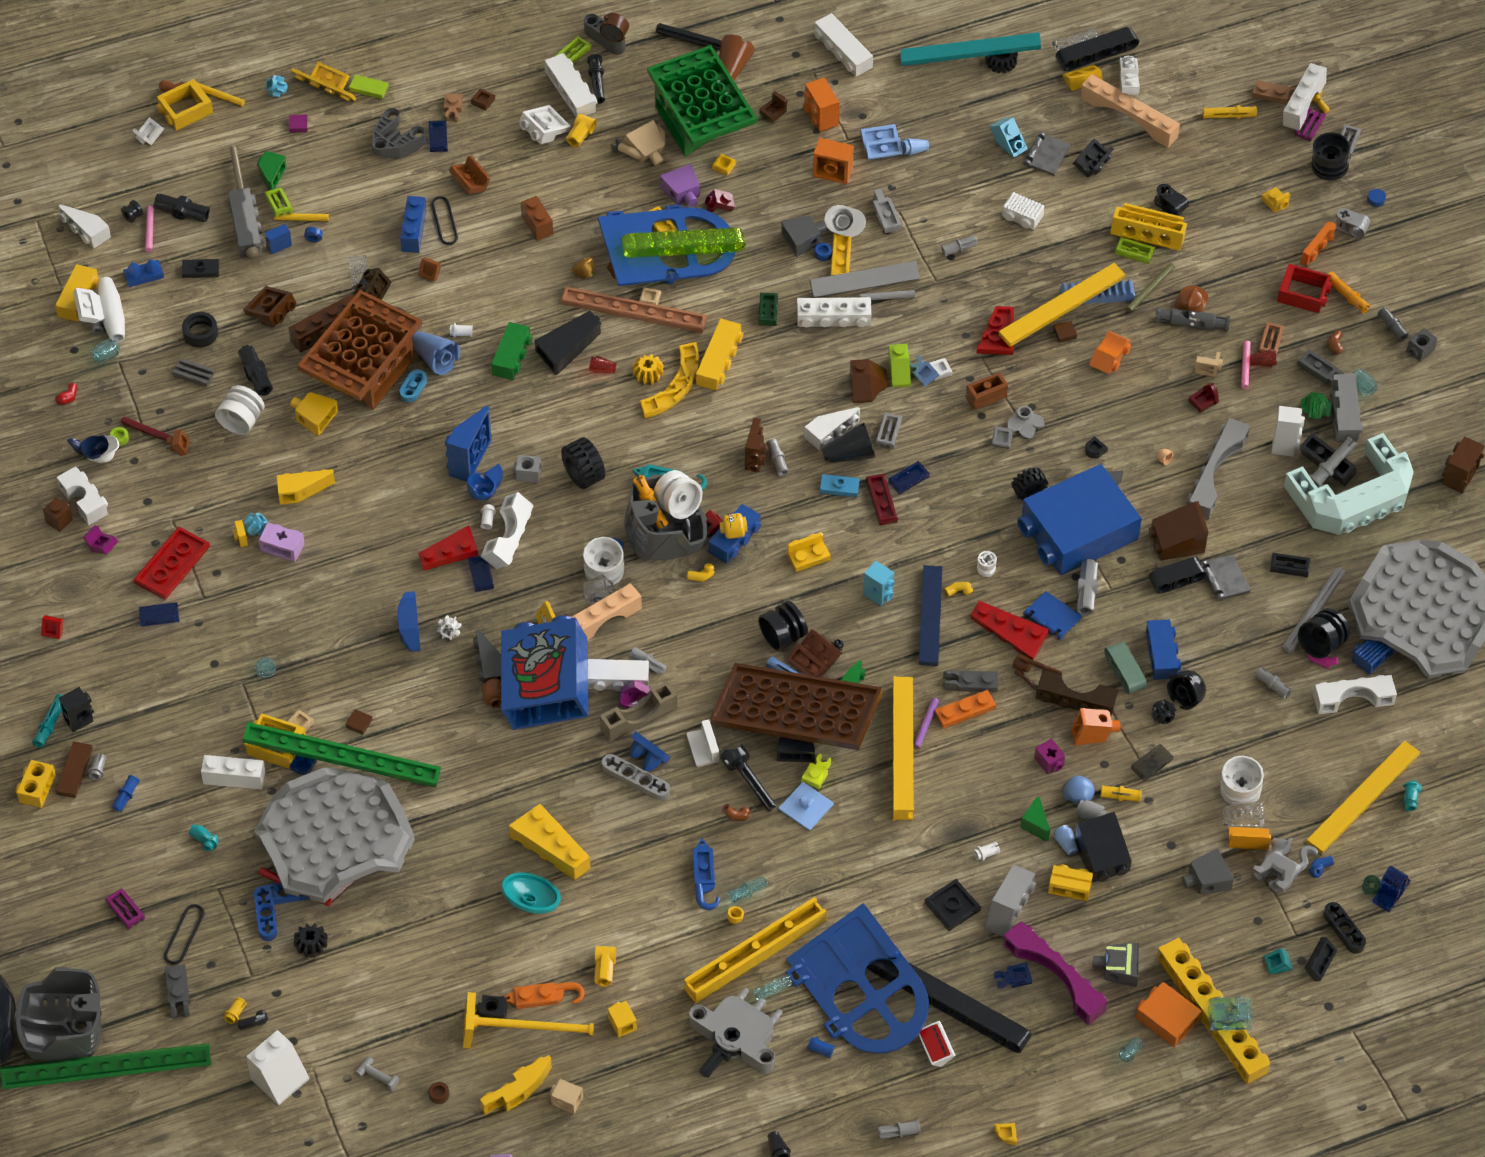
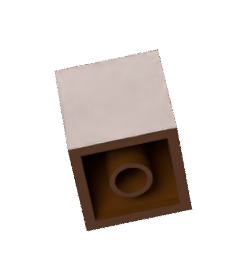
(1180, 532)

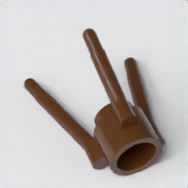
(1024, 664)

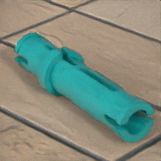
(46, 727)

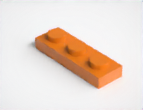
(965, 709)

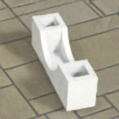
(1297, 107)
(515, 512)
(1377, 690)

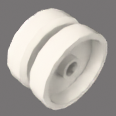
(678, 494)

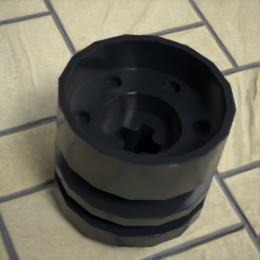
(1330, 156)
(783, 625)
(1323, 633)

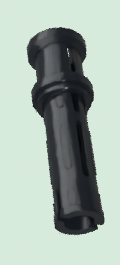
(596, 72)

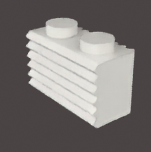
(1023, 211)

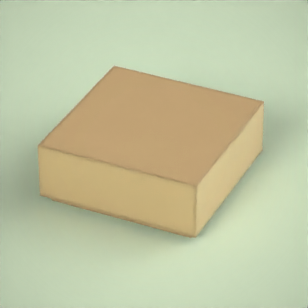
(650, 296)
(302, 719)

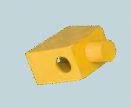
(314, 411)

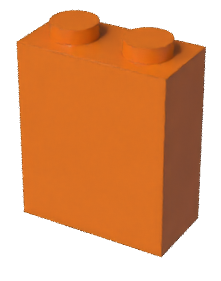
(1168, 1014)

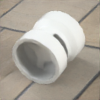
(986, 564)

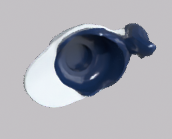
(96, 448)

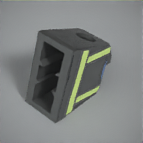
(1119, 963)

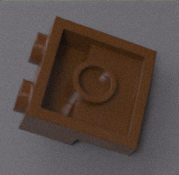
(270, 306)
(755, 447)

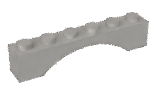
(1231, 441)

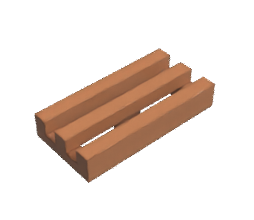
(1274, 326)

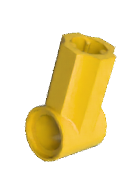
(582, 127)
(605, 960)

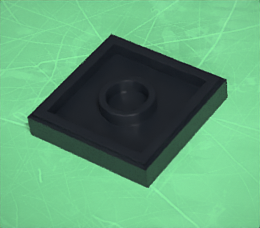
(952, 904)

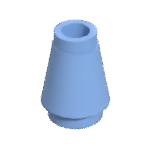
(914, 146)
(1066, 839)

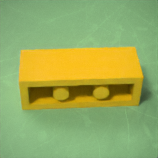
(81, 277)

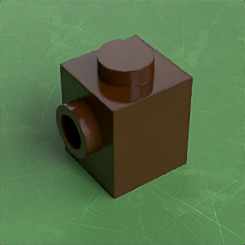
(58, 514)

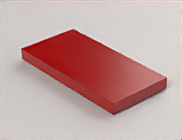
(171, 563)

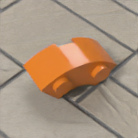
(1110, 352)

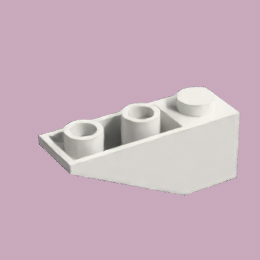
(87, 225)
(830, 426)

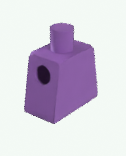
(681, 185)

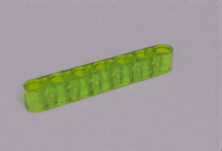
(683, 242)

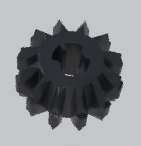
(310, 940)

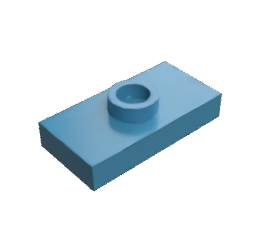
(839, 485)

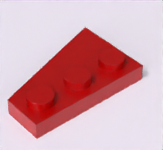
(991, 341)
(449, 550)

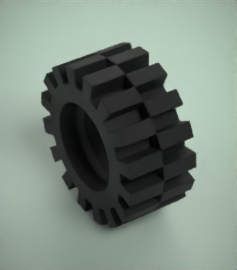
(1002, 64)
(1029, 483)

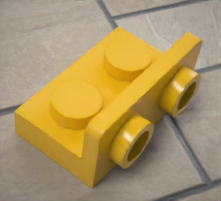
(807, 552)

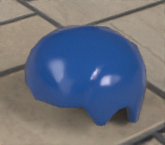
(480, 487)

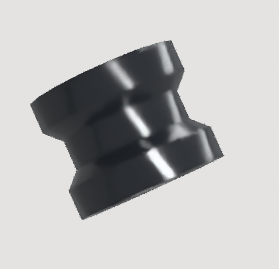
(132, 211)

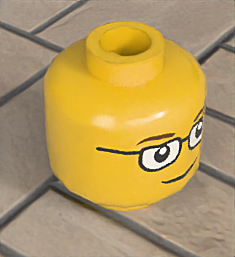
(733, 526)

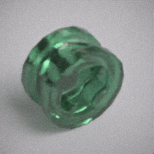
(1371, 879)

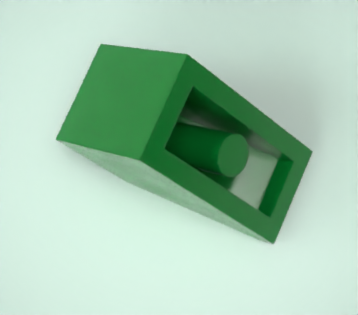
(271, 168)

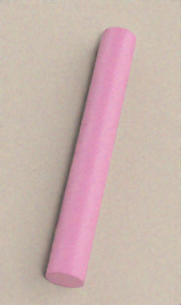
(149, 229)
(1245, 365)

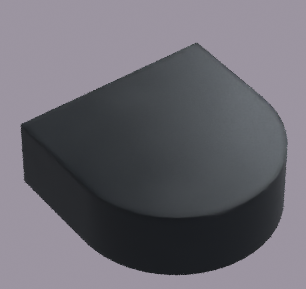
(1095, 448)

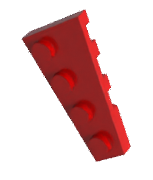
(1018, 632)

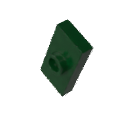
(768, 309)

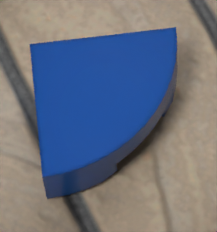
(495, 474)

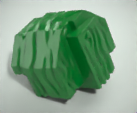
(1316, 405)

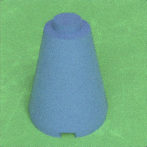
(436, 351)

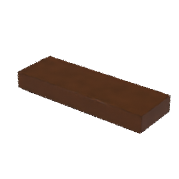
(74, 769)

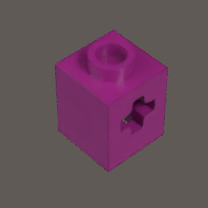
(1049, 756)

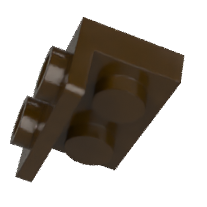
(374, 283)

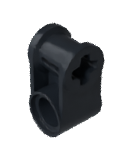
(1172, 201)

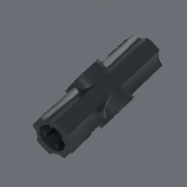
(181, 207)
(255, 370)

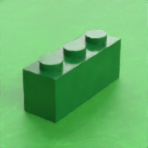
(511, 351)

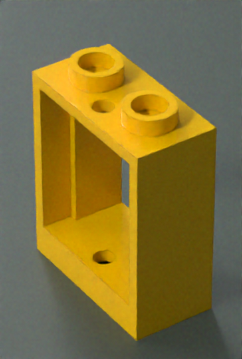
(190, 115)
(270, 756)

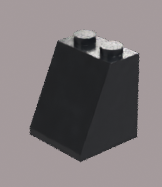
(1103, 847)

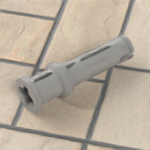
(1326, 468)

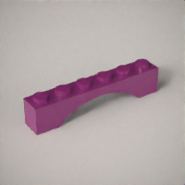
(1027, 945)

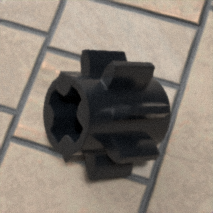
(1163, 712)

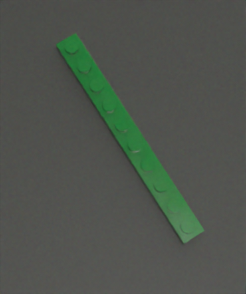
(341, 754)
(105, 1066)

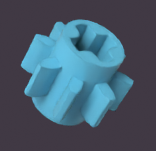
(276, 86)
(255, 524)

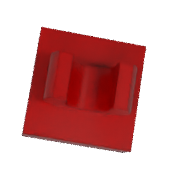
(713, 520)
(52, 627)

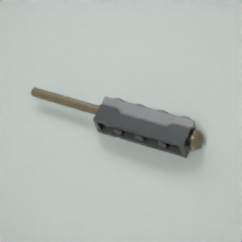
(244, 214)

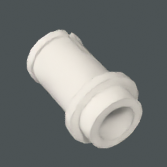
(461, 330)
(487, 516)
(983, 852)

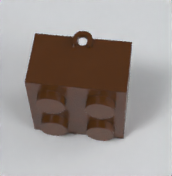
(1462, 464)

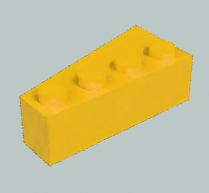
(548, 839)

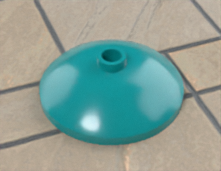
(530, 893)

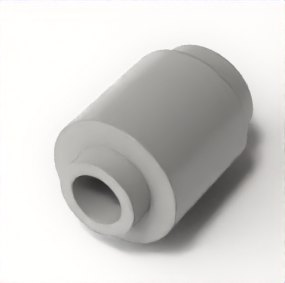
(1089, 810)

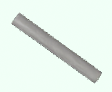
(890, 295)

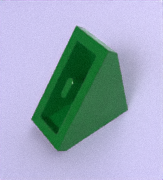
(1035, 820)

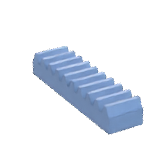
(1119, 292)

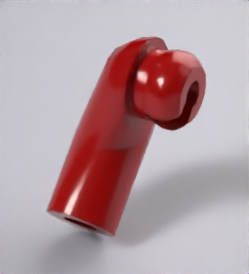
(67, 396)

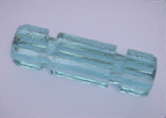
(773, 987)

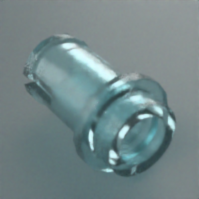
(1127, 1053)

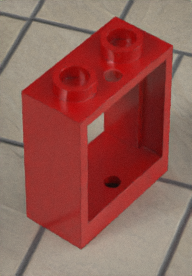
(1308, 277)

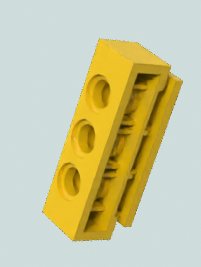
(1149, 226)

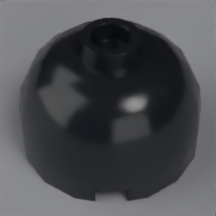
(1186, 688)

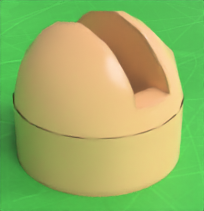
(1165, 456)

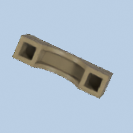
(657, 703)

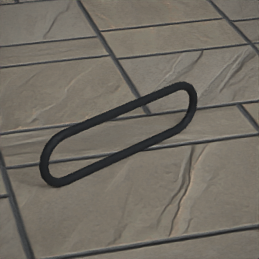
(437, 222)
(191, 938)

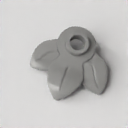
(1025, 424)

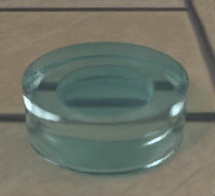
(265, 667)

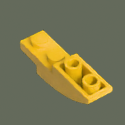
(525, 1083)

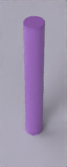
(925, 723)

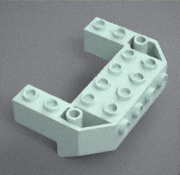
(1359, 504)

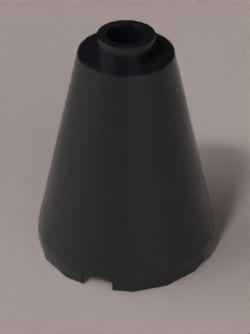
(850, 446)

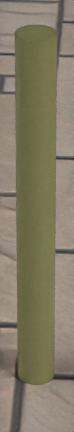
(1155, 282)

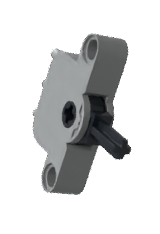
(737, 1032)

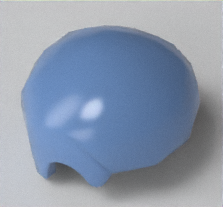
(1078, 789)

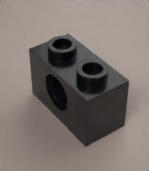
(76, 709)

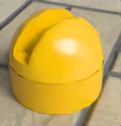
(735, 915)

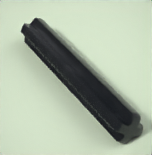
(687, 36)

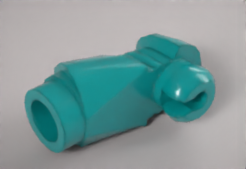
(1412, 789)
(202, 835)

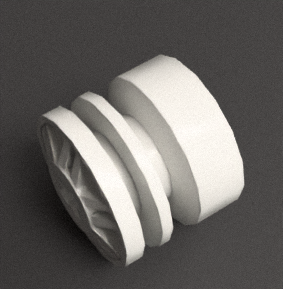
(239, 410)
(604, 557)
(1241, 772)

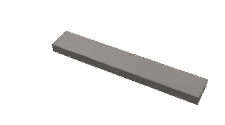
(864, 279)

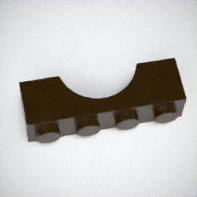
(1053, 690)

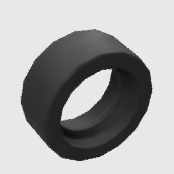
(199, 340)

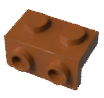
(470, 176)

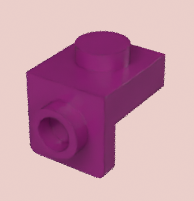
(99, 541)
(632, 693)

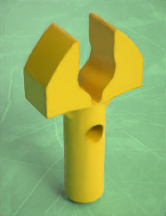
(1316, 98)

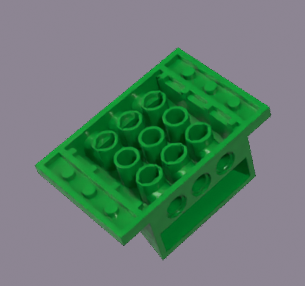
(698, 99)

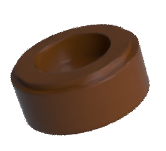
(439, 1093)

